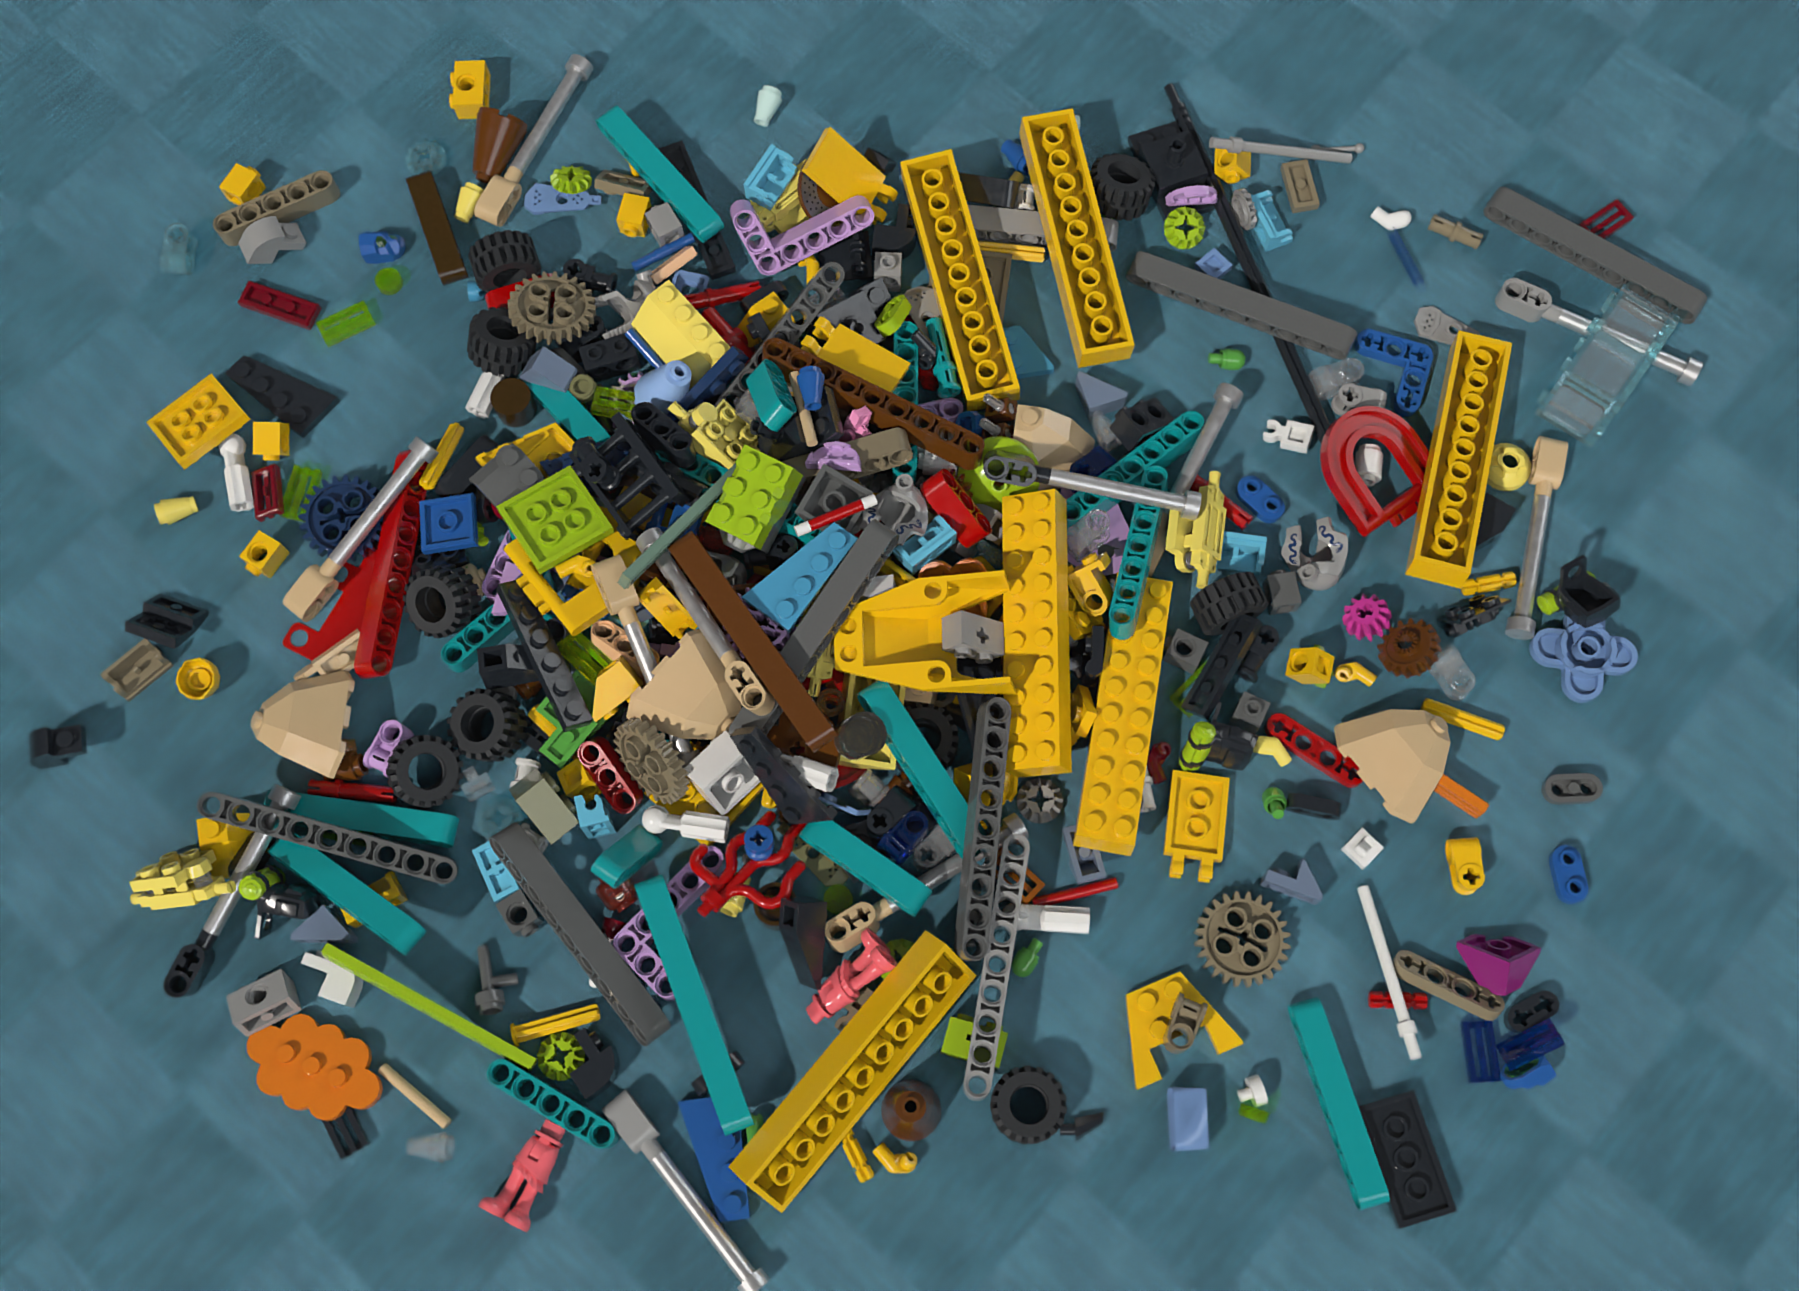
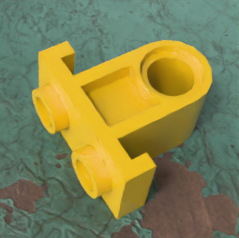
(1089, 580)

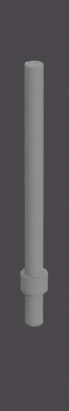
(1236, 145)

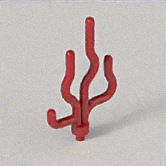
(728, 885)

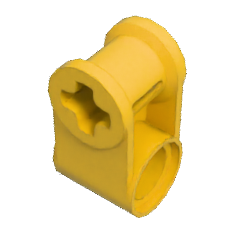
(1464, 859)

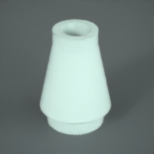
(767, 103)

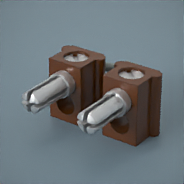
(998, 413)

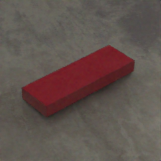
(279, 305)

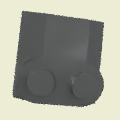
(506, 475)
(828, 493)

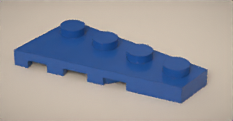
(714, 1156)

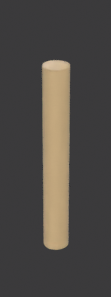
(804, 414)
(415, 1096)

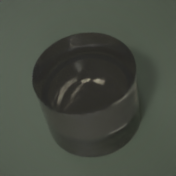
(860, 736)

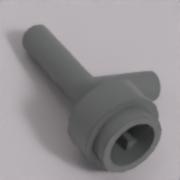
(491, 1000)

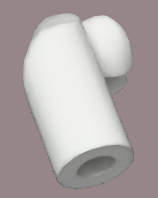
(1397, 219)

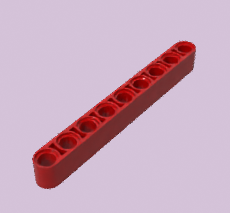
(389, 579)

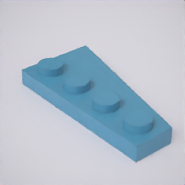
(798, 581)

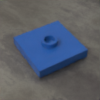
(448, 523)

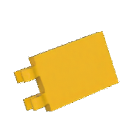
(847, 173)
(856, 354)
(1196, 822)

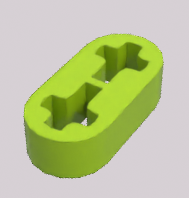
(893, 315)

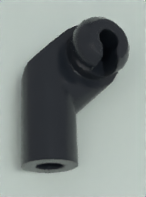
(926, 350)

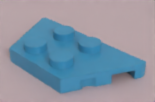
(1025, 354)

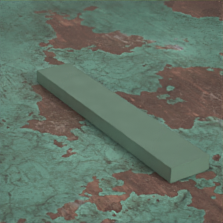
(674, 532)

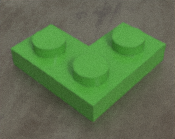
(562, 745)

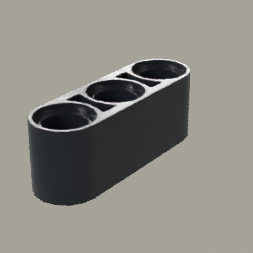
(990, 190)
(664, 434)
(456, 479)

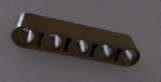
(437, 228)

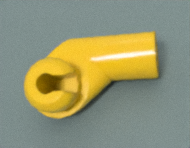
(812, 266)
(1354, 671)
(895, 1163)

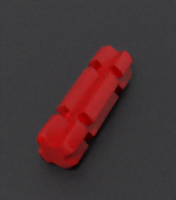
(1417, 1000)

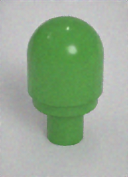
(1228, 359)
(1274, 802)
(1026, 959)

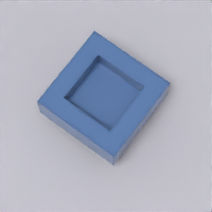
(1213, 264)

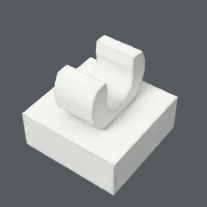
(1362, 848)

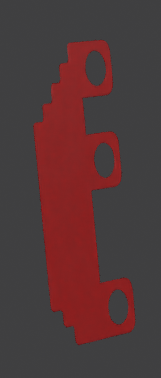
(345, 615)

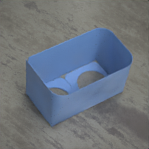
(1187, 1119)

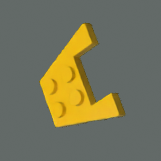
(538, 446)
(1148, 1018)

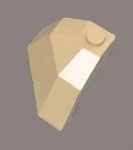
(1052, 438)
(687, 693)
(307, 721)
(1398, 755)

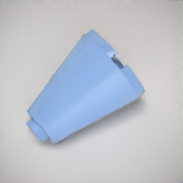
(664, 385)

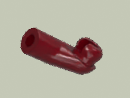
(1156, 758)

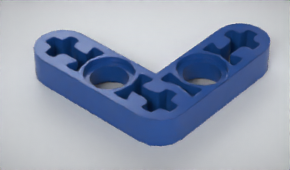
(1410, 365)

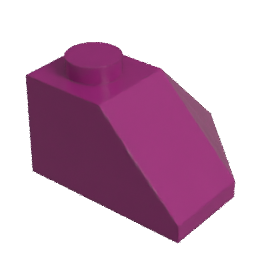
(1498, 963)

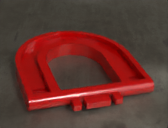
(1346, 483)

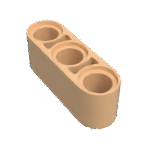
(614, 642)

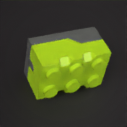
(755, 501)

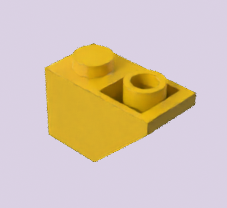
(613, 686)

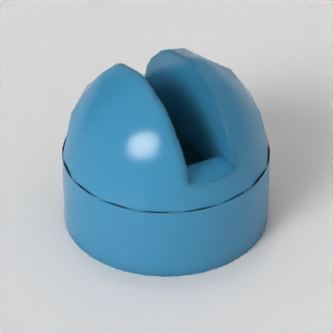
(474, 292)

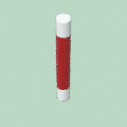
(835, 515)

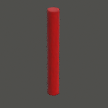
(1076, 892)

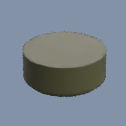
(583, 388)

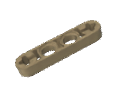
(1446, 987)

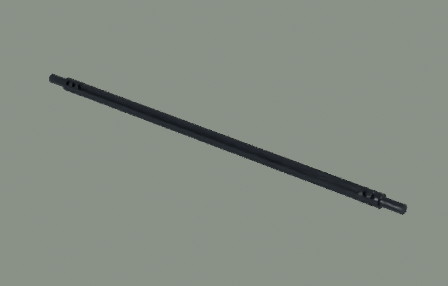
(1250, 267)

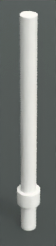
(1406, 1026)

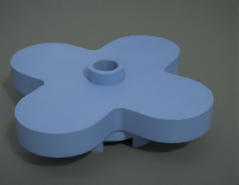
(1583, 657)

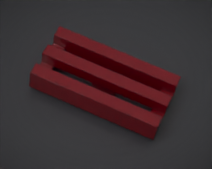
(1622, 211)
(272, 490)

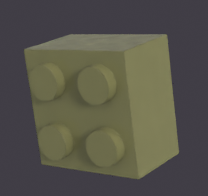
(540, 801)

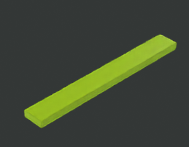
(429, 1007)

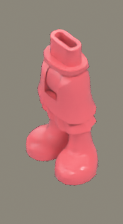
(849, 978)
(533, 1164)

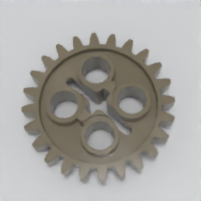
(531, 306)
(651, 760)
(1232, 964)

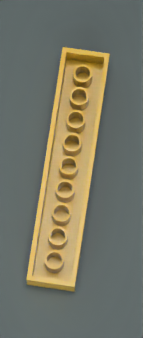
(1076, 238)
(959, 279)
(1459, 460)
(1037, 633)
(1123, 729)
(852, 1071)

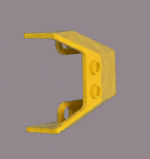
(900, 634)

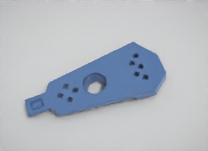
(550, 197)
(833, 800)

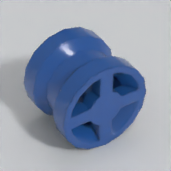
(758, 850)

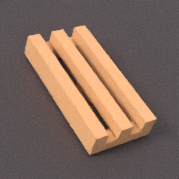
(673, 264)

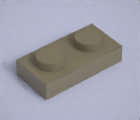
(618, 183)
(1299, 186)

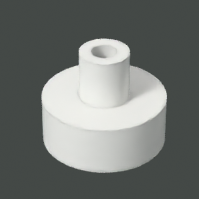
(1254, 1091)

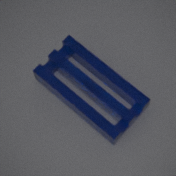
(1530, 1044)
(1491, 1050)

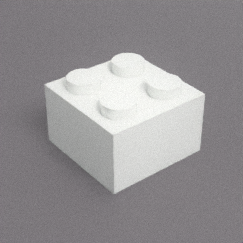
(721, 774)

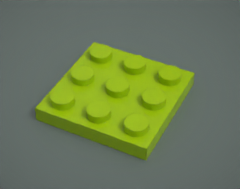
(555, 519)

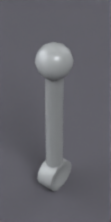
(1358, 148)

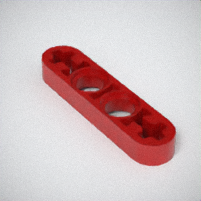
(1312, 754)

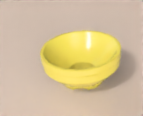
(1507, 478)

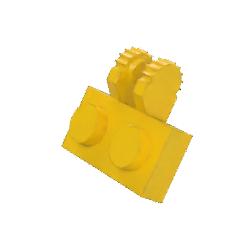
(1079, 622)
(1082, 713)

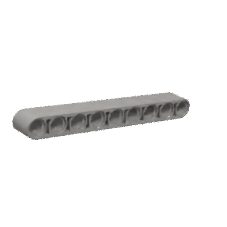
(992, 979)

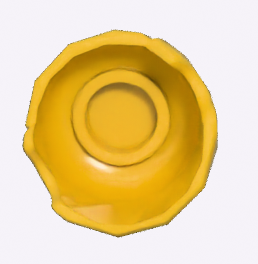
(198, 678)

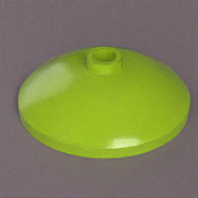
(983, 488)

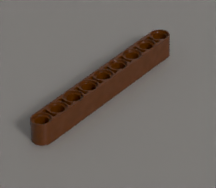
(854, 393)
(753, 642)

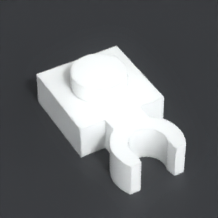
(1293, 436)

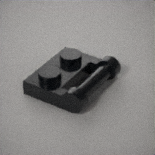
(1093, 653)

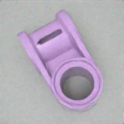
(384, 744)

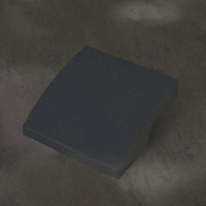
(166, 621)

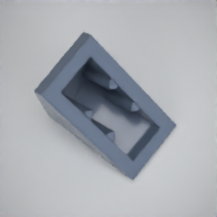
(548, 370)
(1098, 395)
(324, 927)

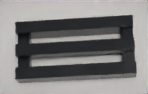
(335, 1138)

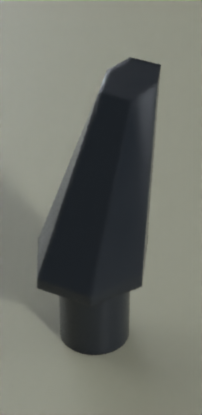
(1082, 1126)

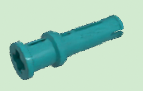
(944, 368)

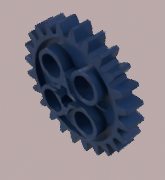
(340, 494)

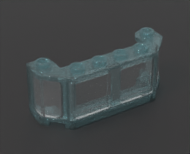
(1606, 365)

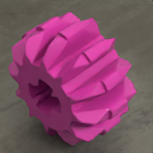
(1367, 617)

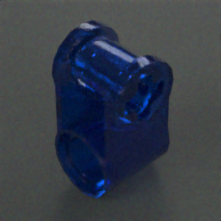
(1093, 463)
(904, 839)

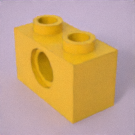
(470, 88)

